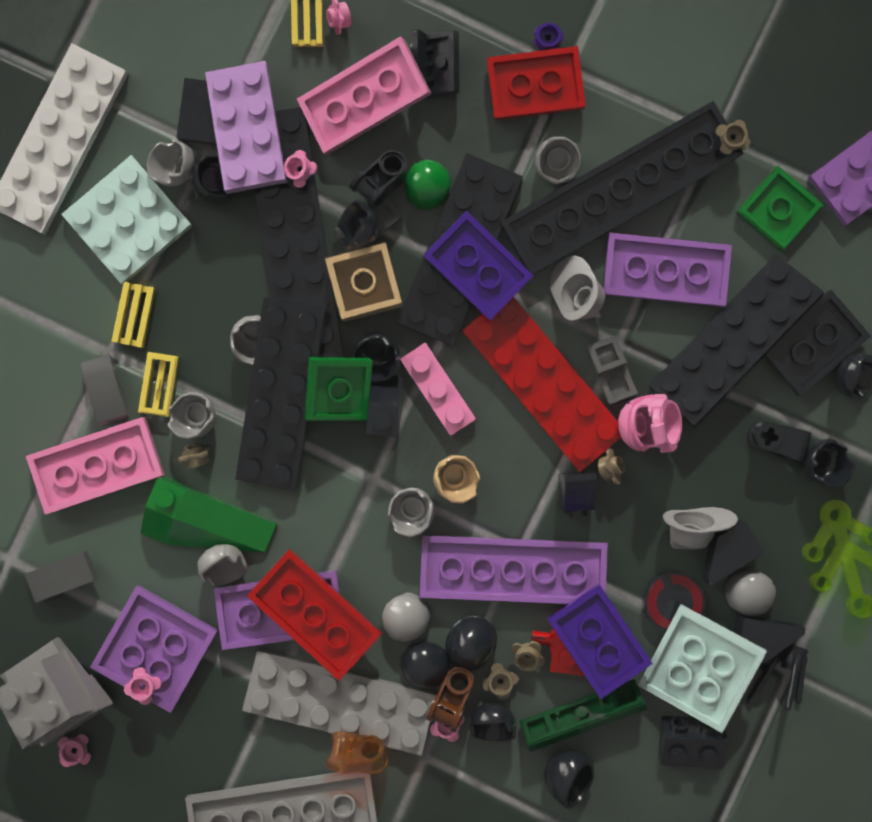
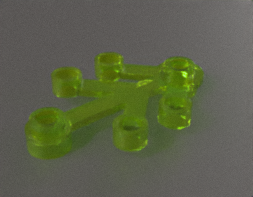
(843, 552)

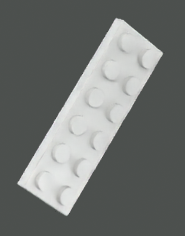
(59, 138)

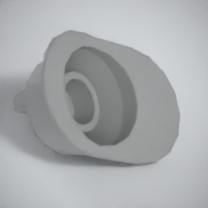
(576, 289)
(697, 526)

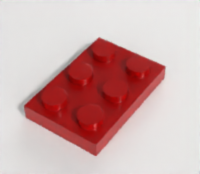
(535, 83)

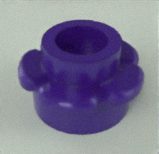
(548, 29)

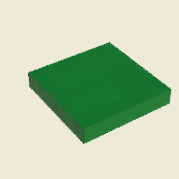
(779, 208)
(338, 389)

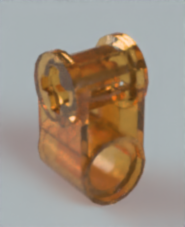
(350, 753)

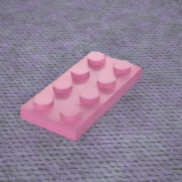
(364, 95)
(95, 465)

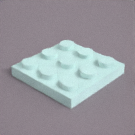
(127, 220)
(702, 668)

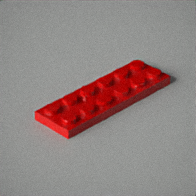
(545, 383)

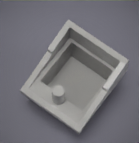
(49, 695)

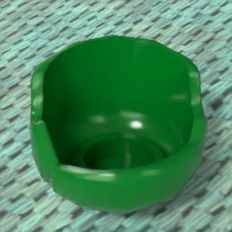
(427, 184)

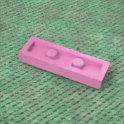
(437, 389)

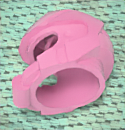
(651, 423)

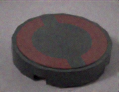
(666, 594)

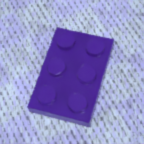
(478, 266)
(599, 641)

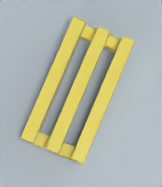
(307, 42)
(122, 311)
(171, 383)

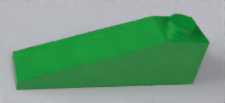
(195, 519)

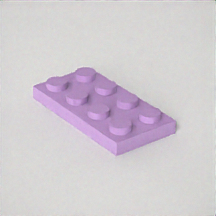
(246, 127)

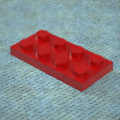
(314, 614)

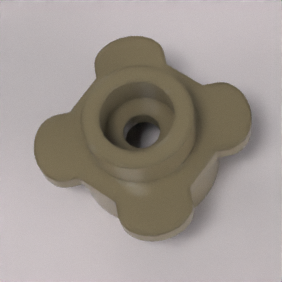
(736, 128)
(194, 455)
(611, 467)
(528, 656)
(502, 690)

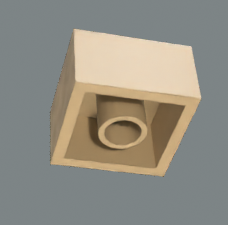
(363, 282)

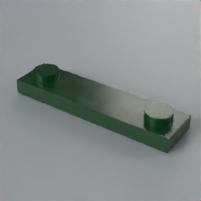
(582, 716)

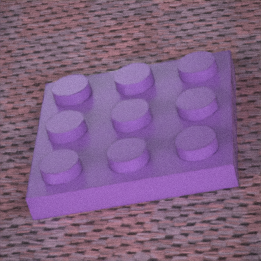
(160, 640)

